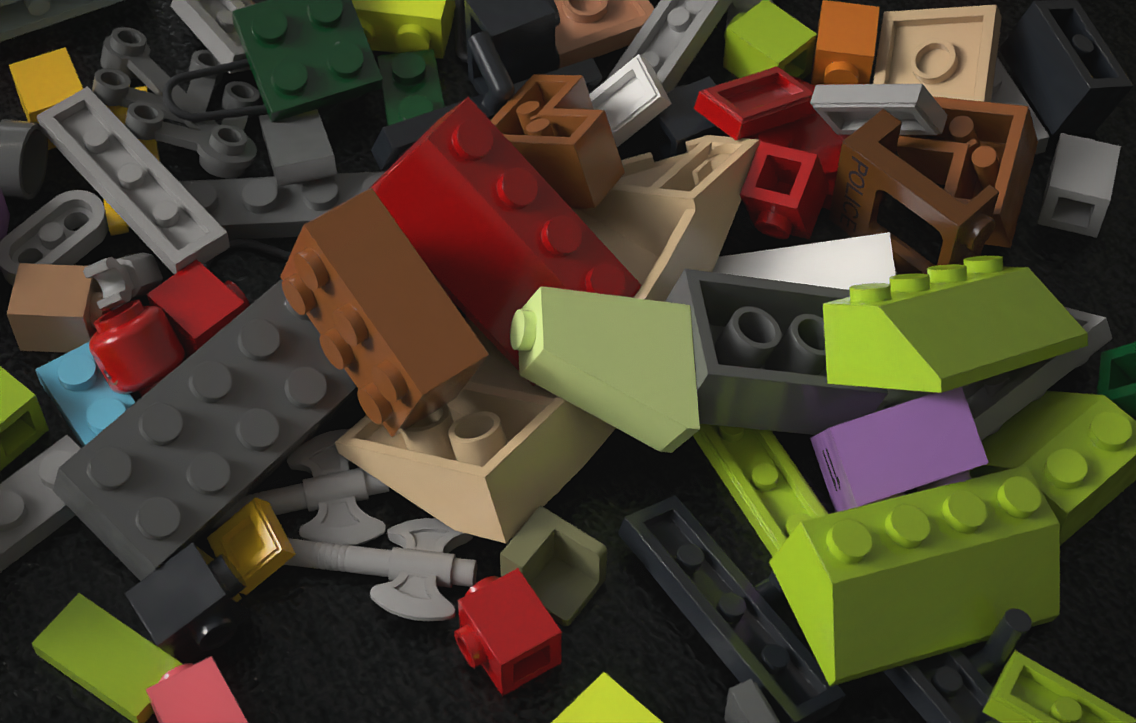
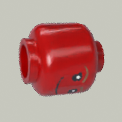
(135, 347)

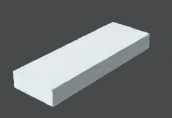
(820, 264)

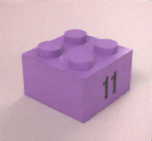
(900, 449)

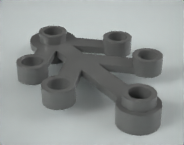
(222, 148)

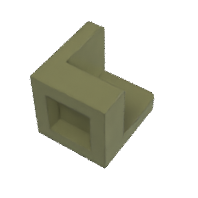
(557, 562)

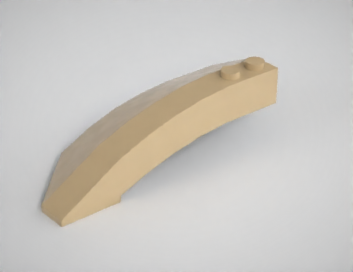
(513, 444)

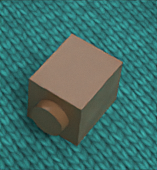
(53, 307)

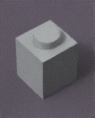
(1079, 185)

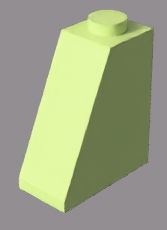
(613, 359)

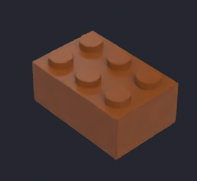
(380, 313)

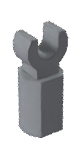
(124, 278)

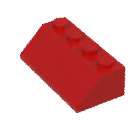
(492, 224)

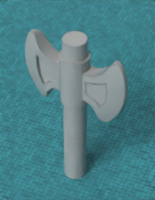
(330, 491)
(411, 570)

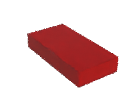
(755, 103)

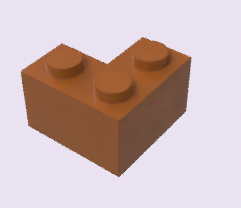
(563, 137)
(979, 148)

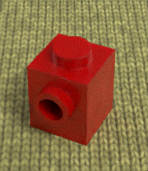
(784, 191)
(198, 304)
(507, 631)

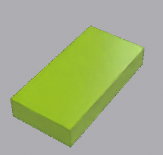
(104, 657)

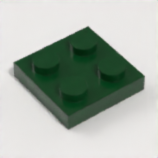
(306, 54)

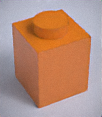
(845, 44)

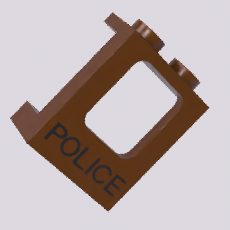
(871, 170)

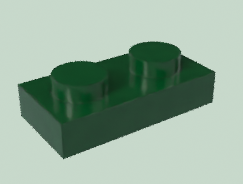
(409, 84)

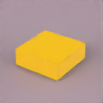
(253, 543)

